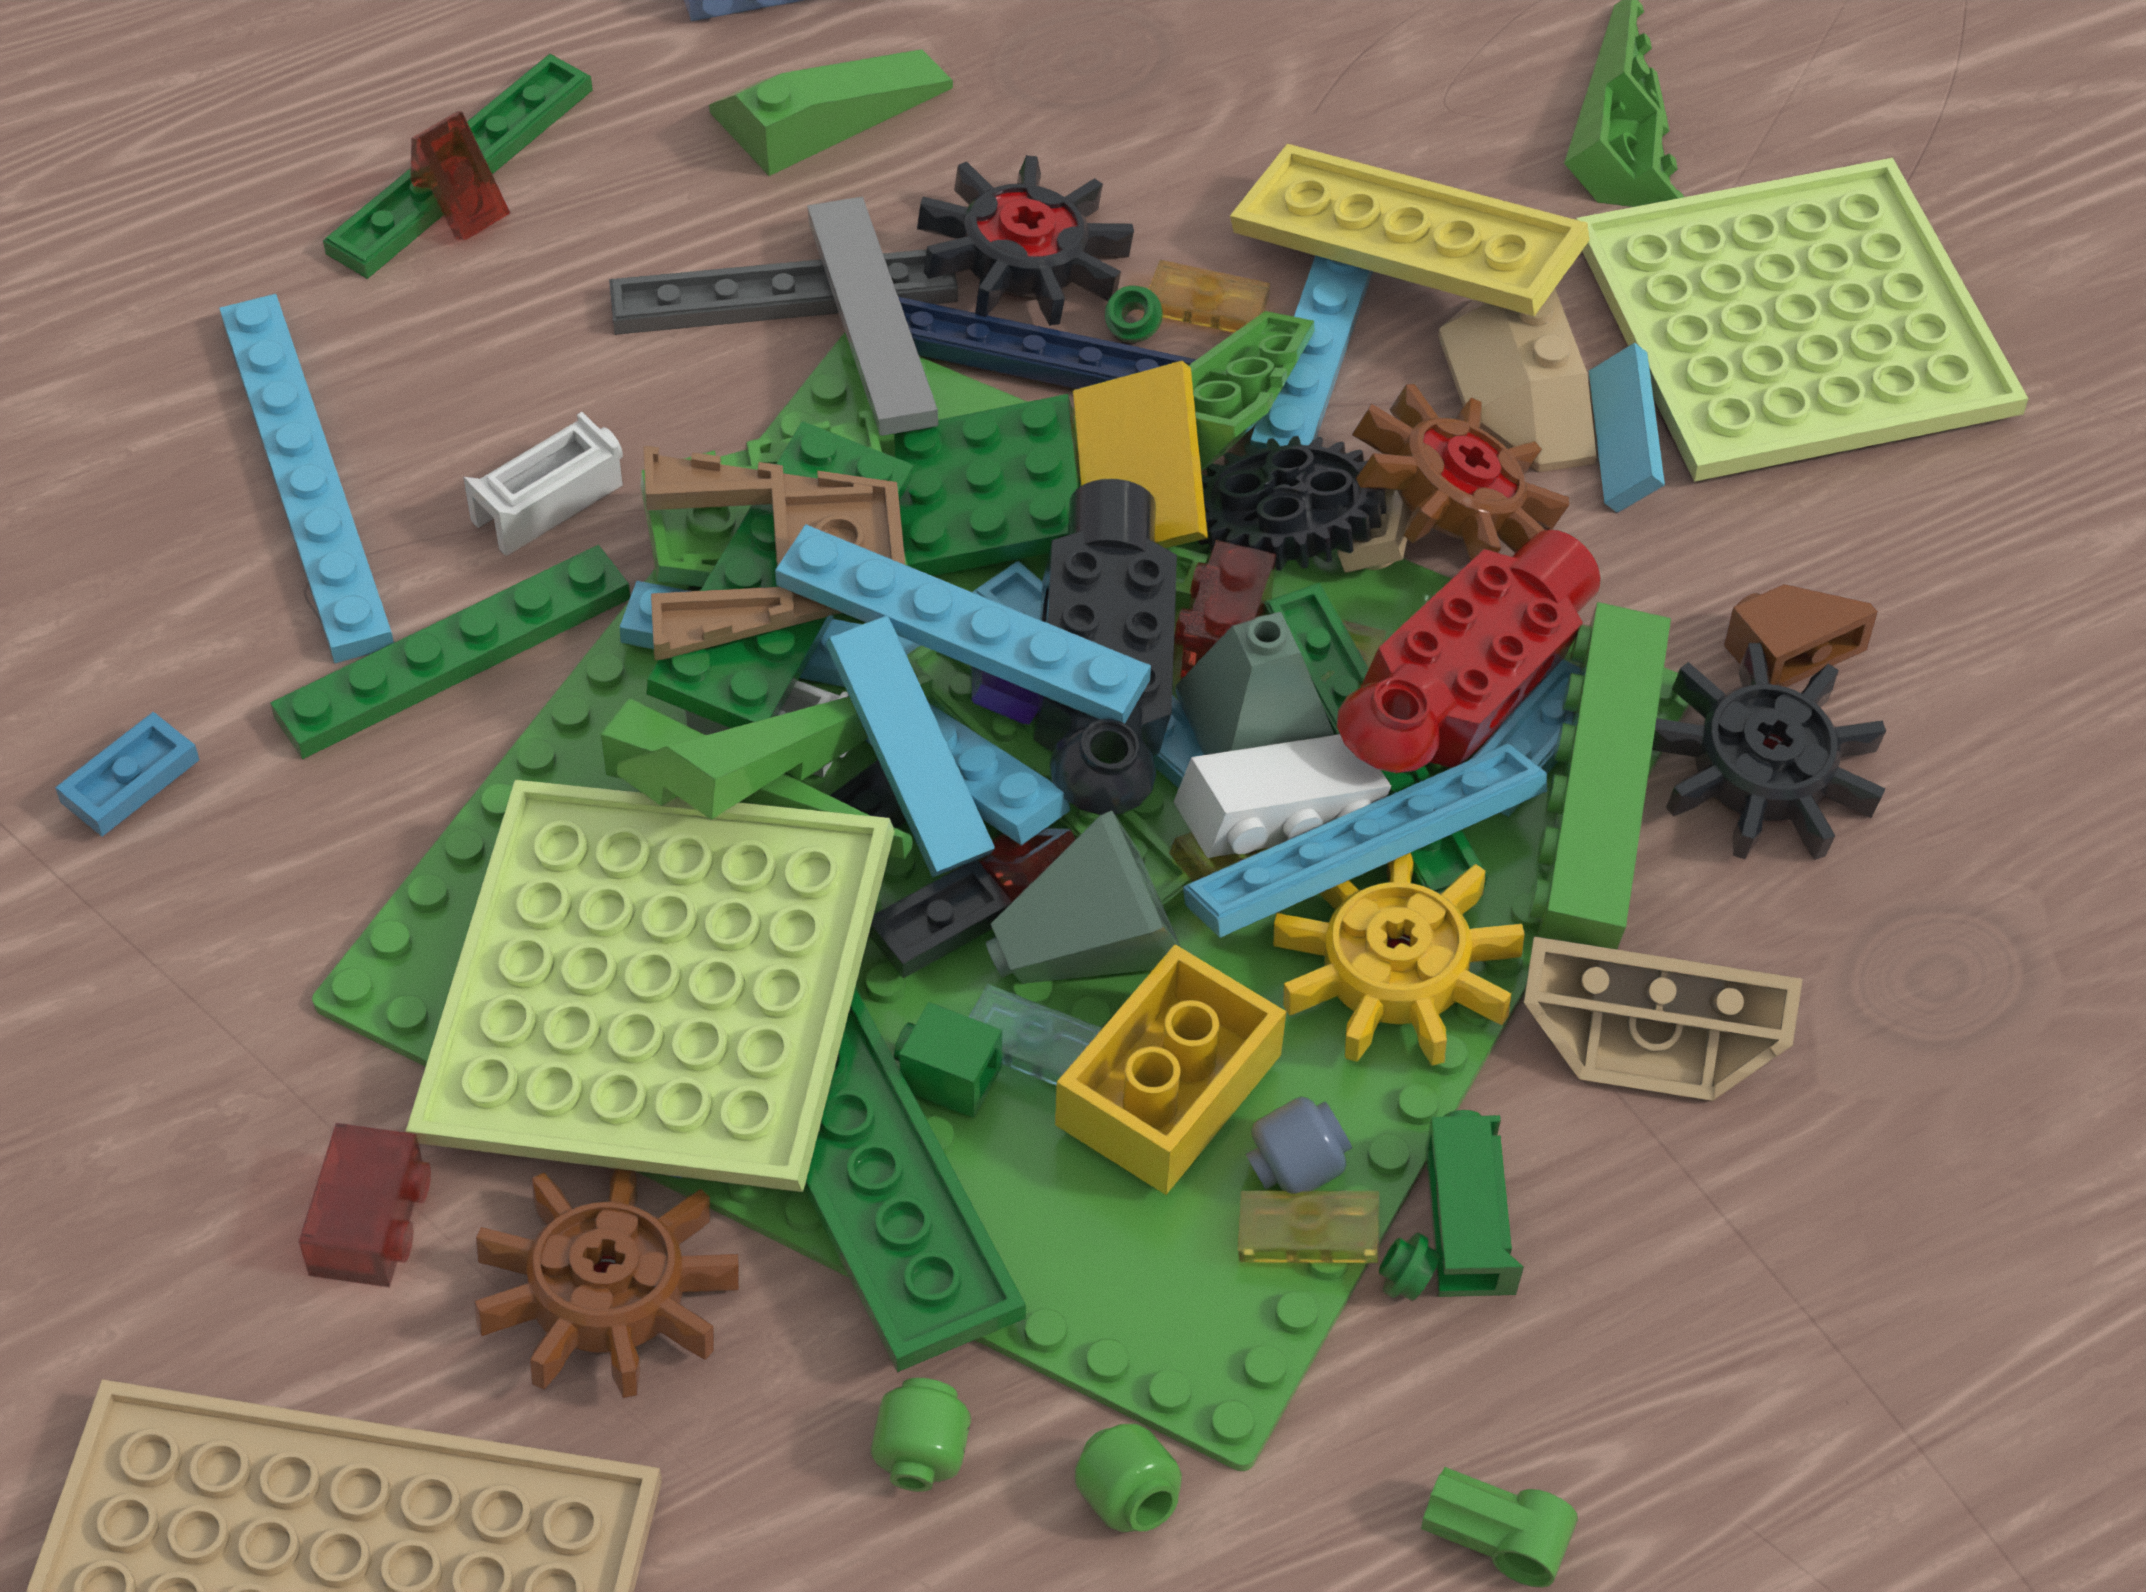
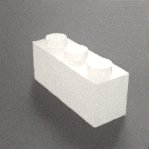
(1273, 793)

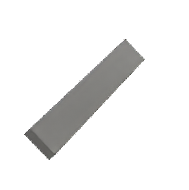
(872, 317)

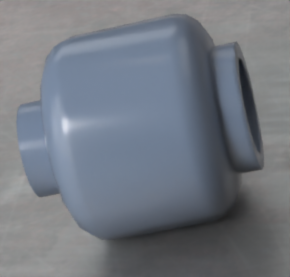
(1298, 1146)

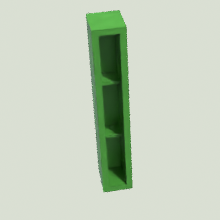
(1603, 778)

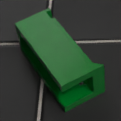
(1470, 1206)

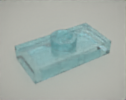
(1033, 1035)

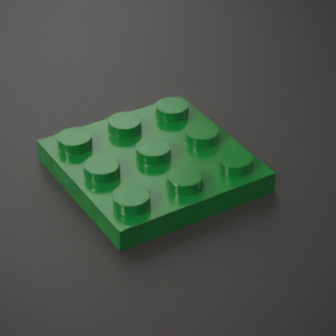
(988, 485)

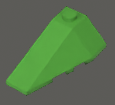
(821, 106)
(1243, 378)

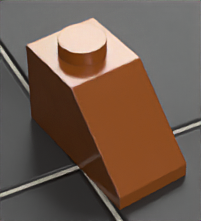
(1799, 630)

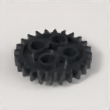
(1291, 501)

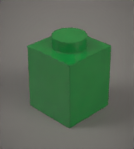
(949, 1058)

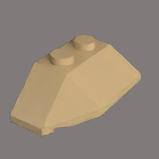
(1526, 379)
(1658, 1017)

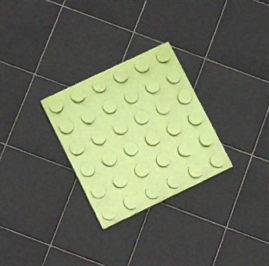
(1799, 319)
(654, 985)

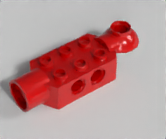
(1470, 655)

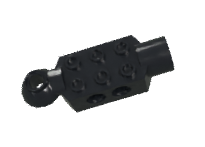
(1119, 592)

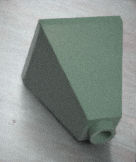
(1252, 690)
(1085, 914)

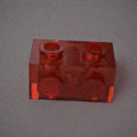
(1226, 594)

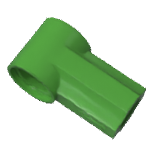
(1520, 1531)

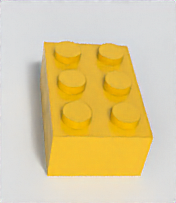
(1169, 1068)

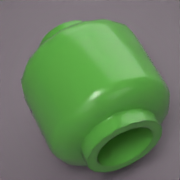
(920, 1434)
(1128, 1478)

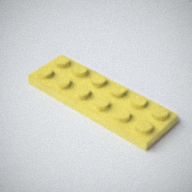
(1411, 229)

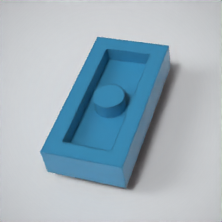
(127, 774)

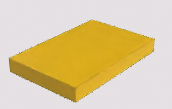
(1147, 434)

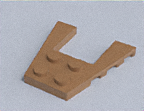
(839, 504)

